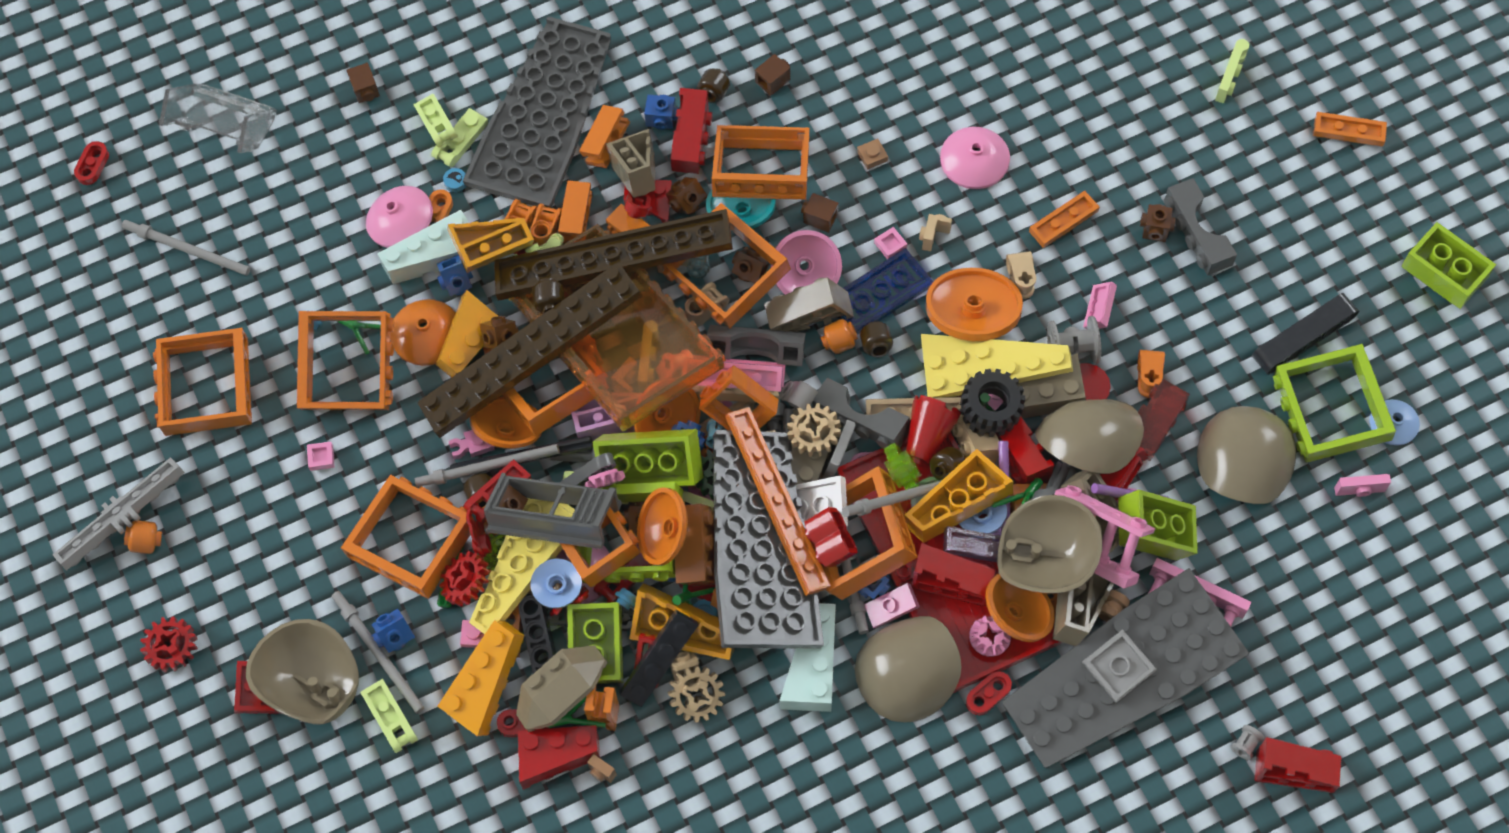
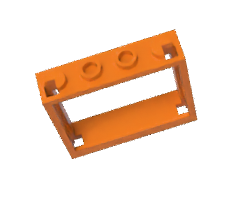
(760, 185)
(755, 293)
(199, 342)
(305, 359)
(551, 413)
(890, 560)
(432, 576)

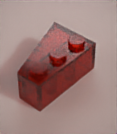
(1161, 414)

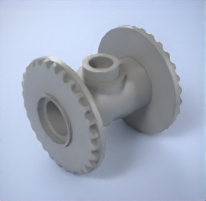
(1078, 340)

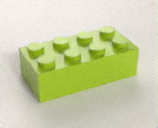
(654, 456)

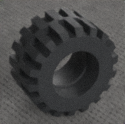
(998, 385)

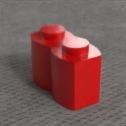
(830, 537)

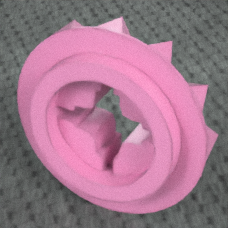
(605, 478)
(984, 645)

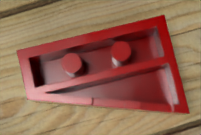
(690, 131)
(1025, 457)
(951, 576)
(554, 751)
(1297, 766)

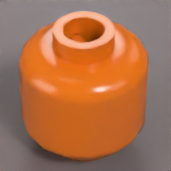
(839, 336)
(142, 537)

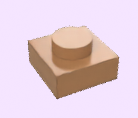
(872, 154)
(601, 769)

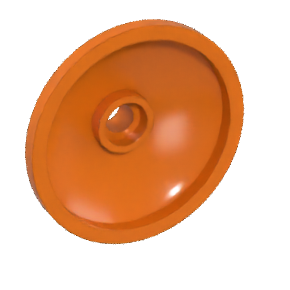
(417, 343)
(680, 409)
(502, 426)
(662, 526)
(1019, 611)

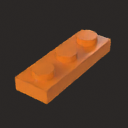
(1350, 129)
(1064, 219)

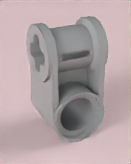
(798, 394)

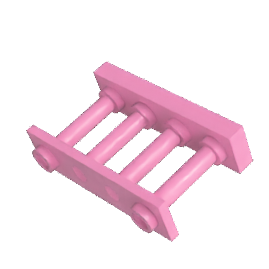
(767, 374)
(1117, 573)
(1232, 604)

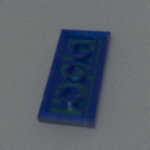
(886, 289)

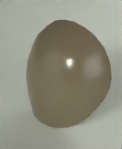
(1092, 434)
(1247, 454)
(1049, 545)
(908, 669)
(304, 671)

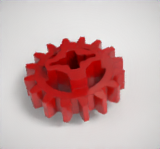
(464, 578)
(157, 652)

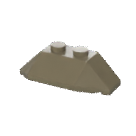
(559, 686)

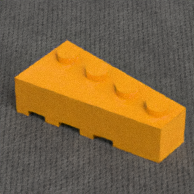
(959, 496)
(656, 607)
(479, 685)

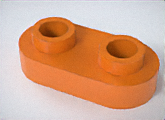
(440, 212)

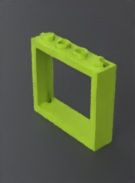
(1357, 354)
(637, 493)

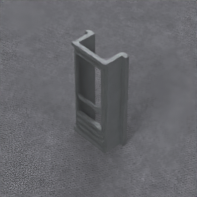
(579, 530)

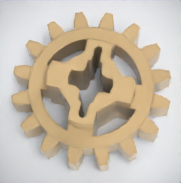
(825, 425)
(692, 703)

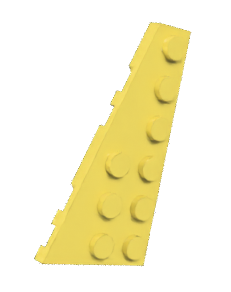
(953, 361)
(514, 570)

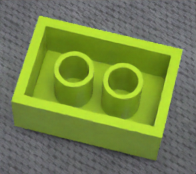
(1448, 265)
(1173, 523)
(599, 626)

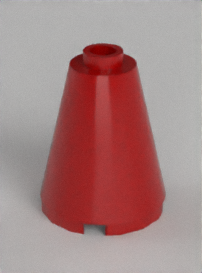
(929, 427)

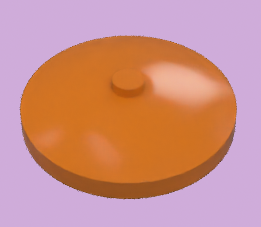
(974, 304)

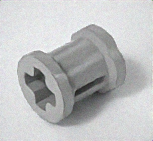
(1247, 742)

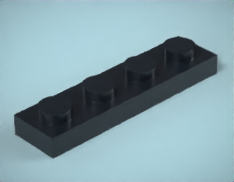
(658, 658)

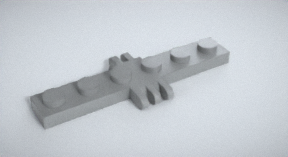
(118, 514)

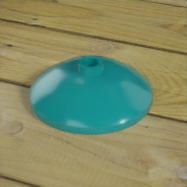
(750, 210)

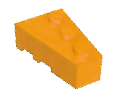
(488, 241)
(464, 335)

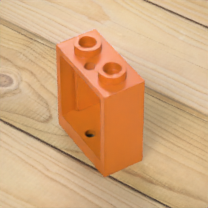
(716, 410)
(611, 562)

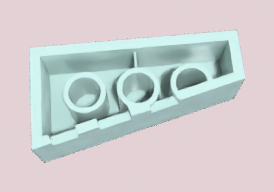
(421, 250)
(811, 671)

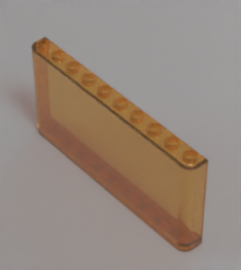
(640, 354)

